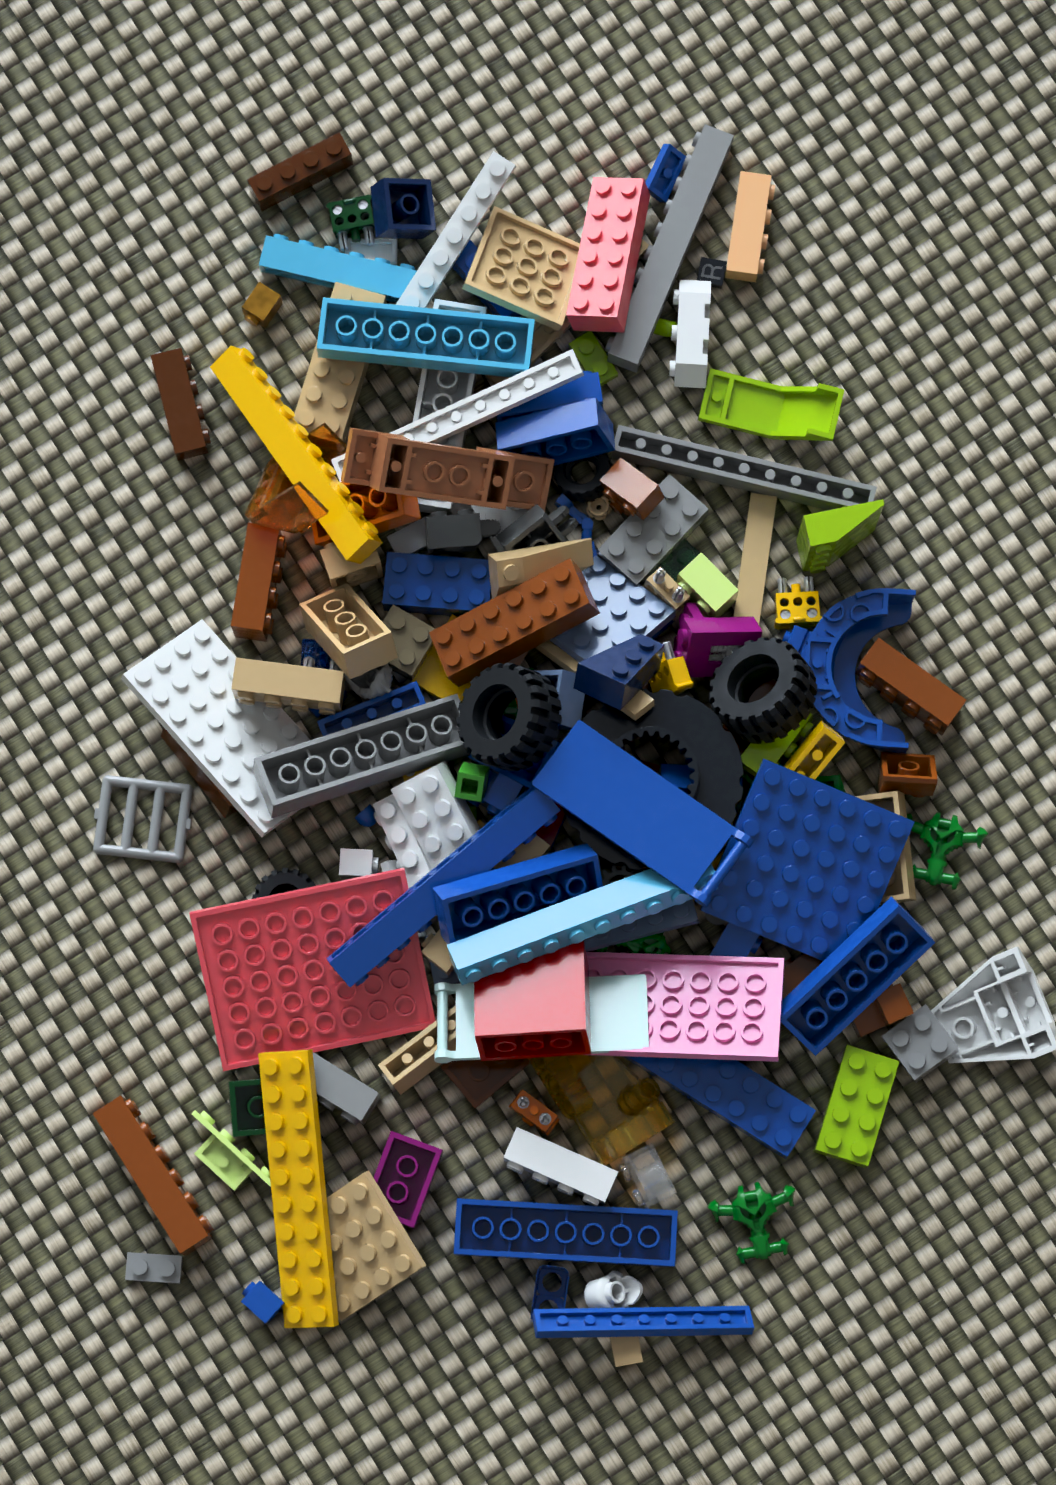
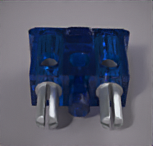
(315, 656)

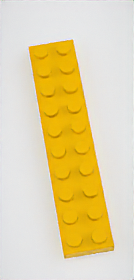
(298, 1189)

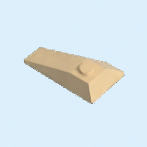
(516, 566)

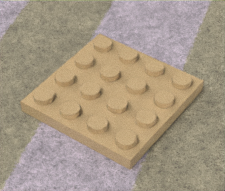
(524, 268)
(367, 1245)

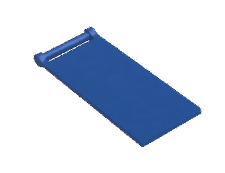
(639, 811)

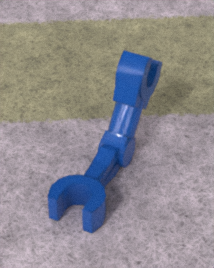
(585, 522)

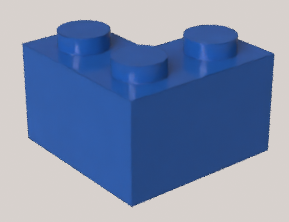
(499, 793)

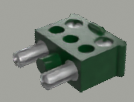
(348, 211)

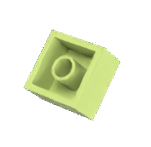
(707, 587)

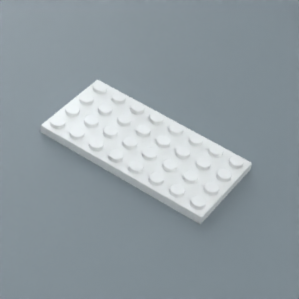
(192, 698)

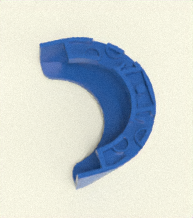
(833, 659)

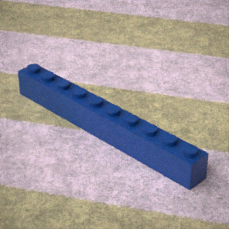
(417, 905)

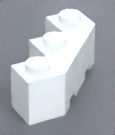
(691, 333)

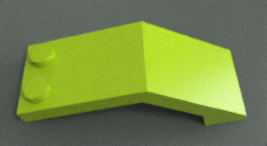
(770, 408)

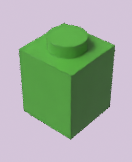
(472, 781)

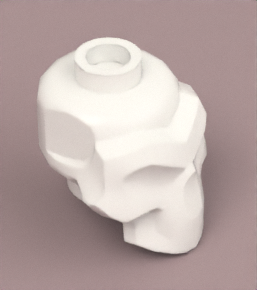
(613, 1291)

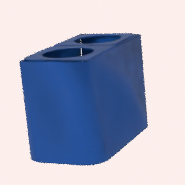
(546, 1295)

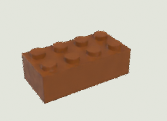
(257, 583)
(909, 687)

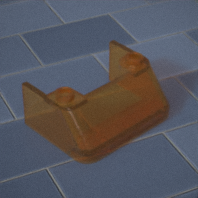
(290, 506)

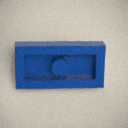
(665, 172)

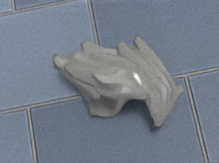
(372, 683)

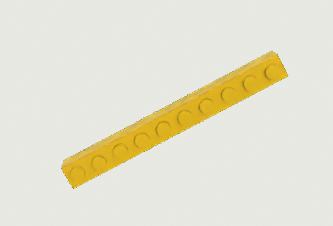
(295, 452)

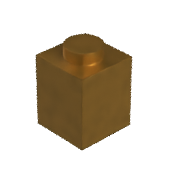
(261, 305)

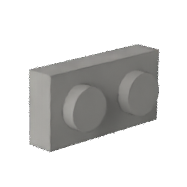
(154, 1268)

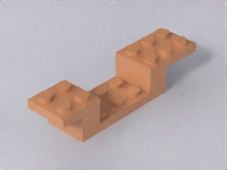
(446, 472)

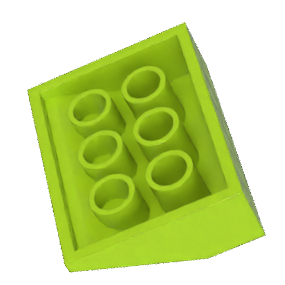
(834, 532)

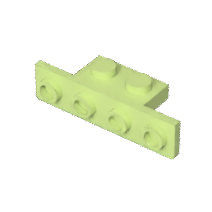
(224, 1158)

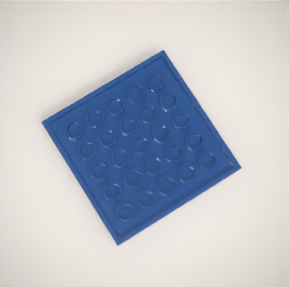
(813, 862)

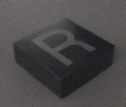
(713, 271)

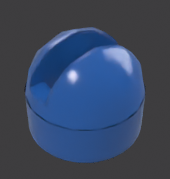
(366, 817)

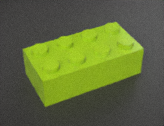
(856, 1106)

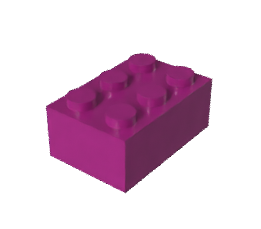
(407, 1175)

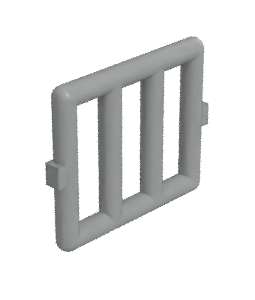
(152, 852)

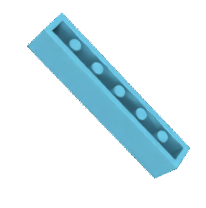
(326, 266)

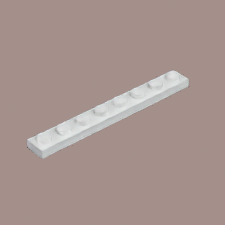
(457, 232)

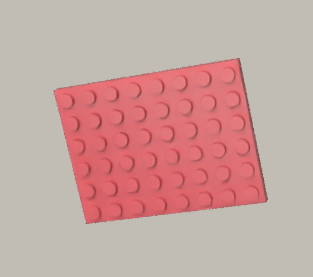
(273, 980)

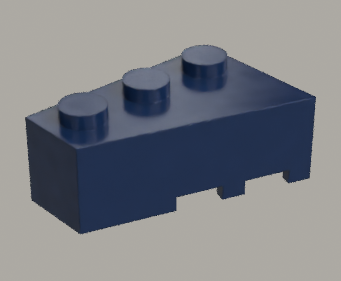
(619, 671)

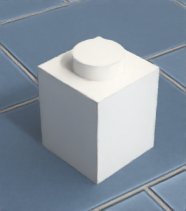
(357, 863)

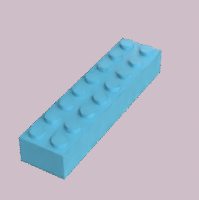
(425, 338)

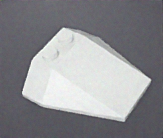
(998, 1013)

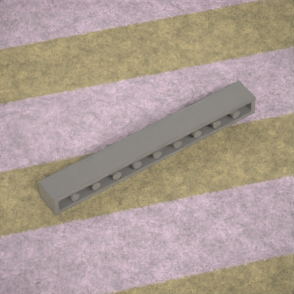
(670, 247)
(738, 470)

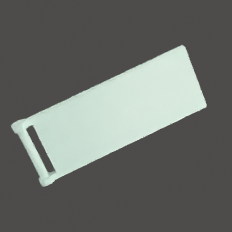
(616, 1016)

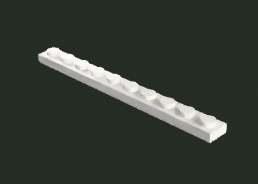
(488, 402)

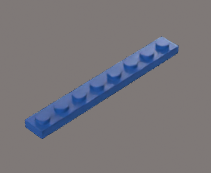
(642, 1321)

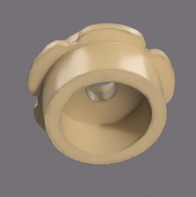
(599, 514)

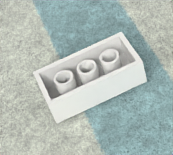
(434, 812)
(560, 1166)

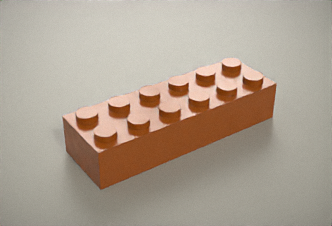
(514, 622)
(153, 1176)

